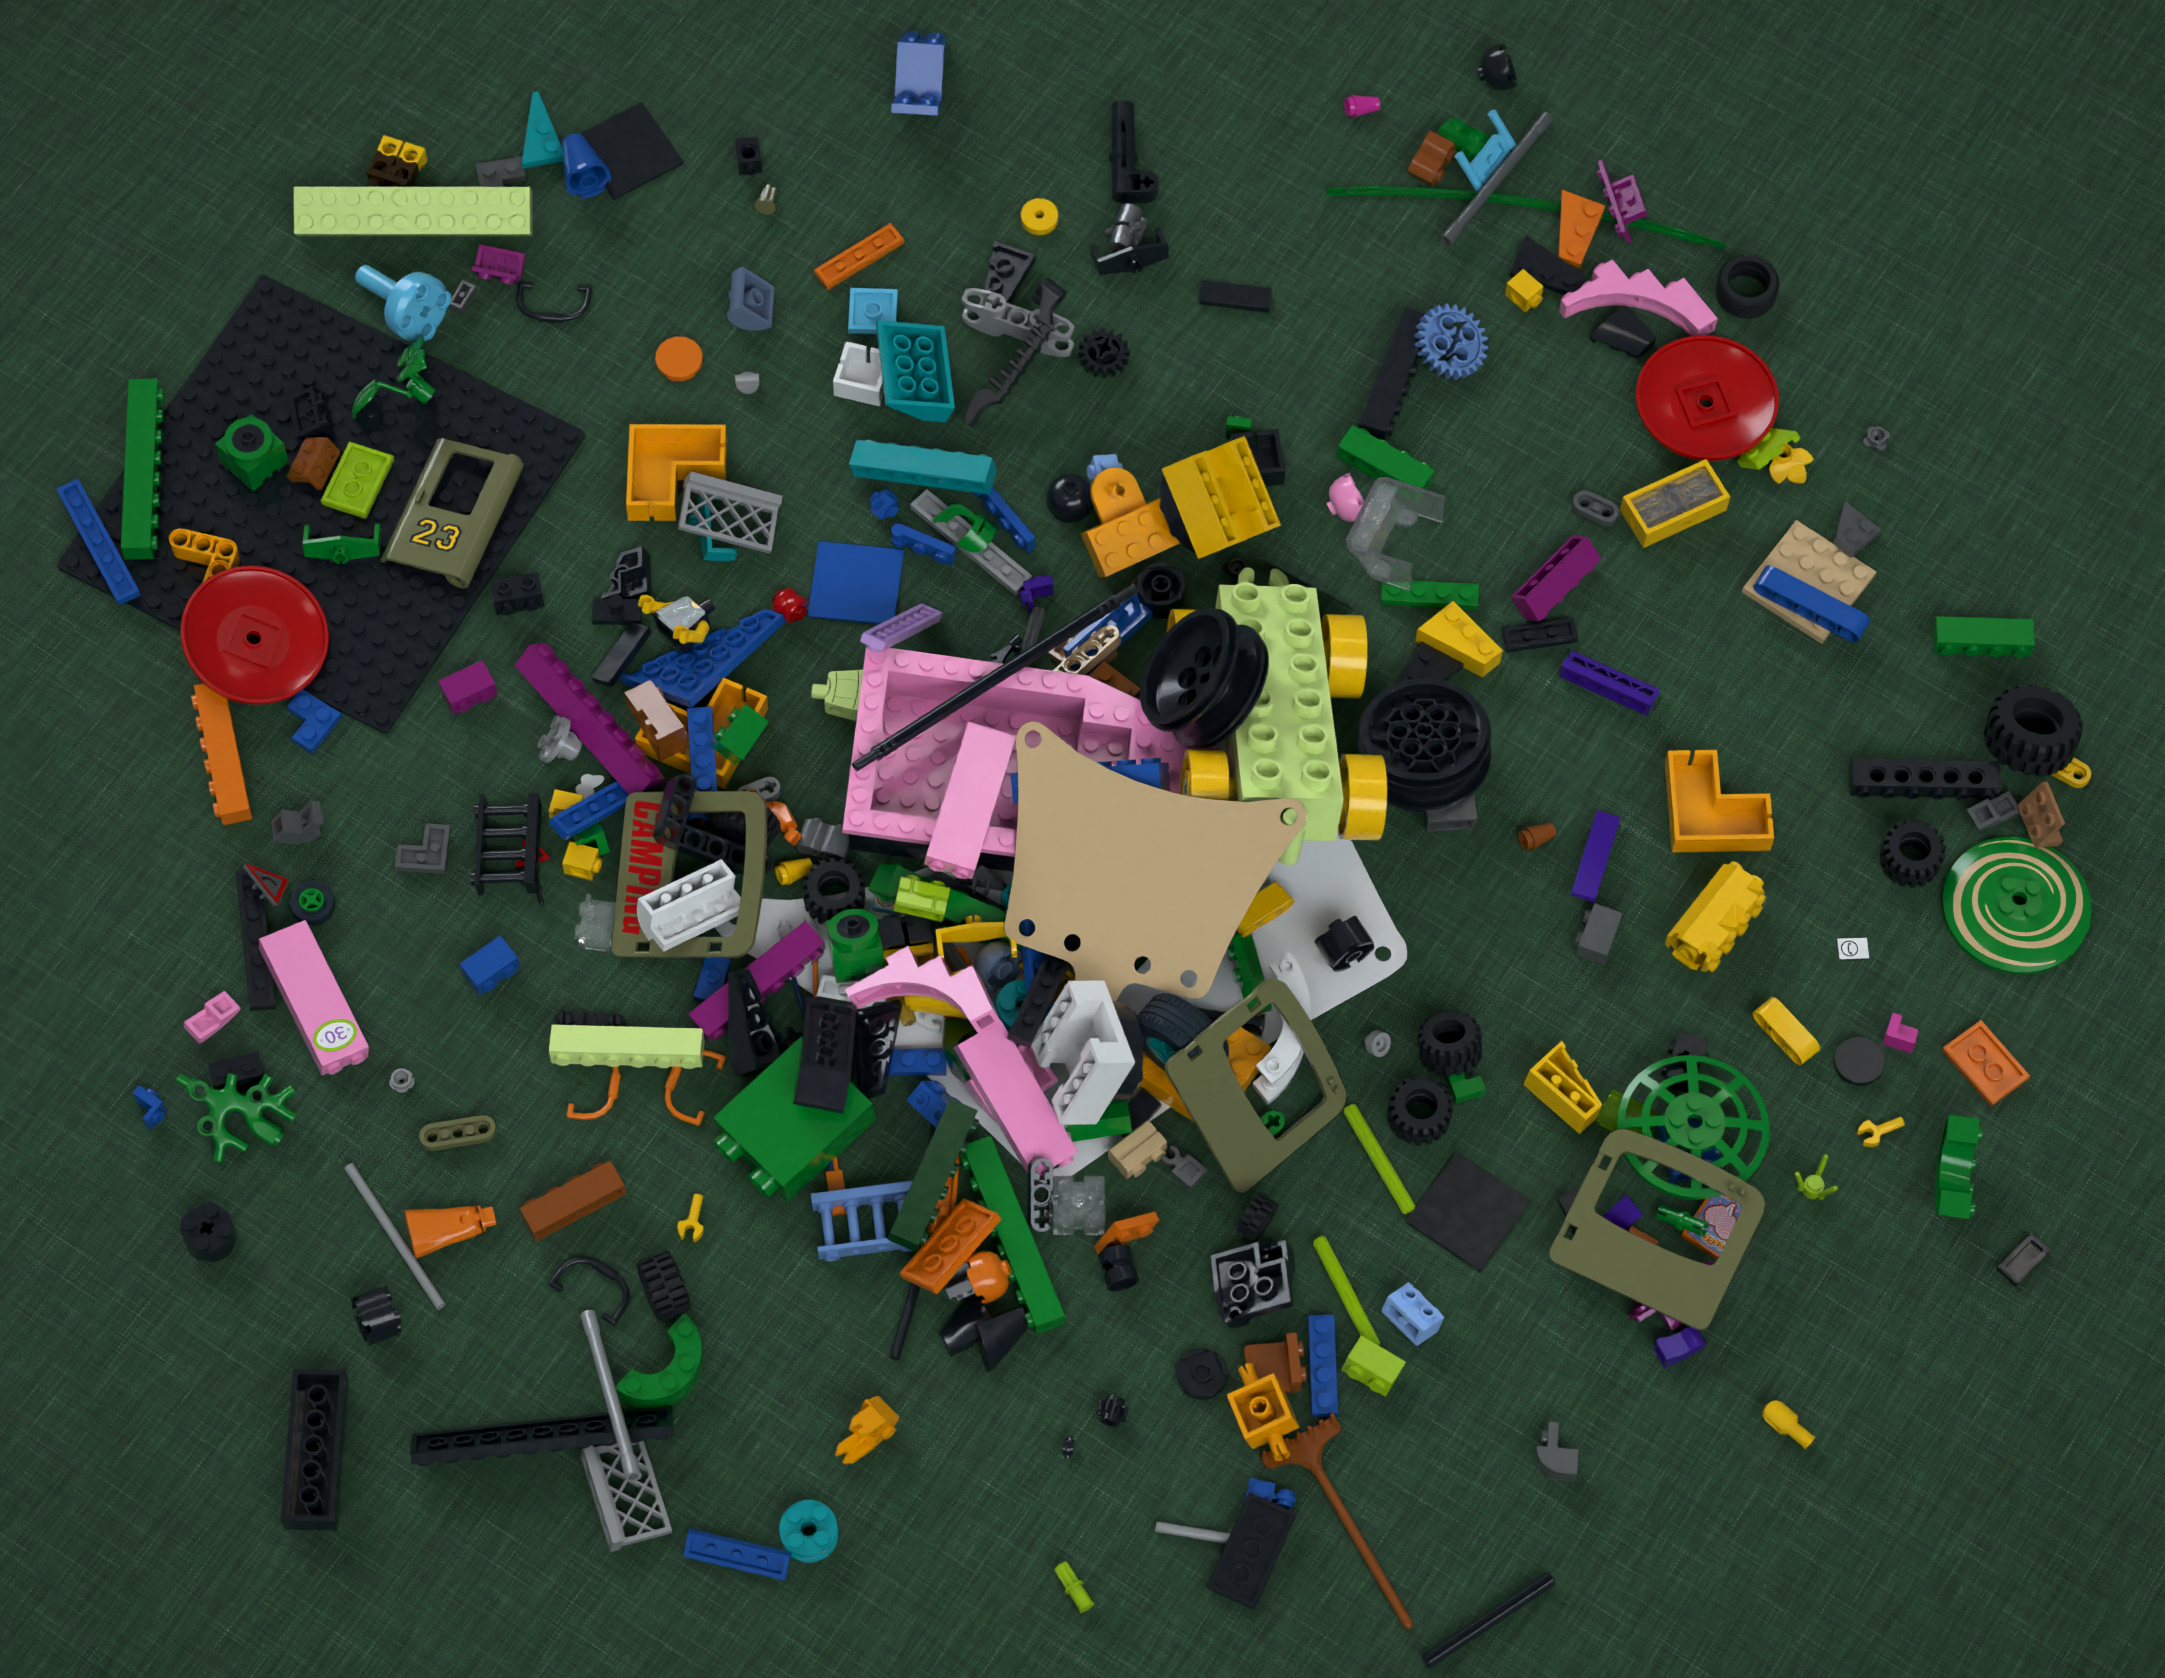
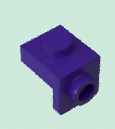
(1035, 588)

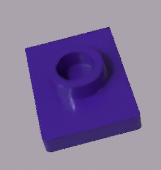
(1624, 1213)

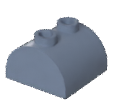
(750, 301)

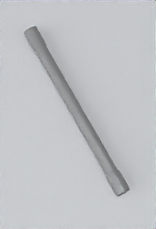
(628, 1459)

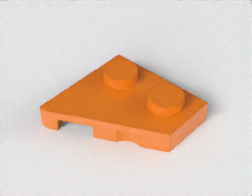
(1127, 1230)

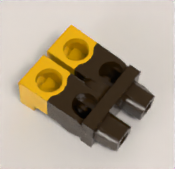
(396, 165)

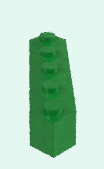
(959, 903)

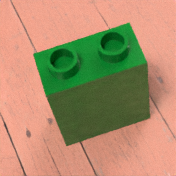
(782, 1139)

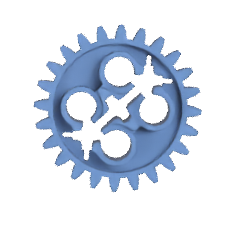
(1469, 350)

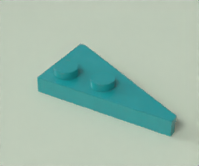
(541, 140)

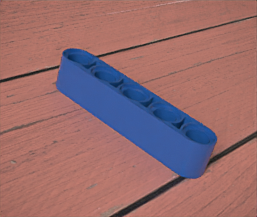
(1811, 603)

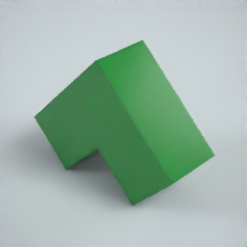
(1464, 1089)

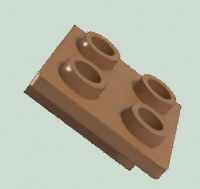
(2042, 817)

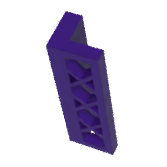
(1607, 686)

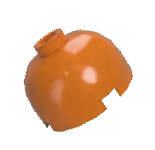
(988, 1275)

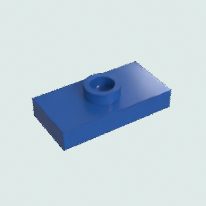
(712, 977)

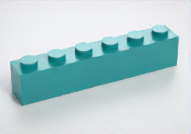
(923, 466)

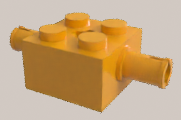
(1264, 1426)

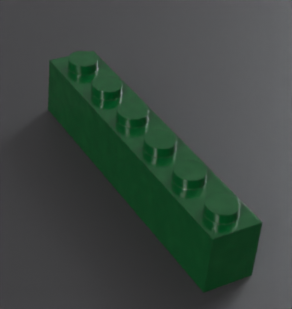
(933, 1174)

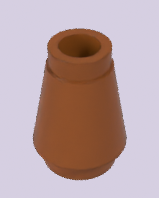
(1534, 836)

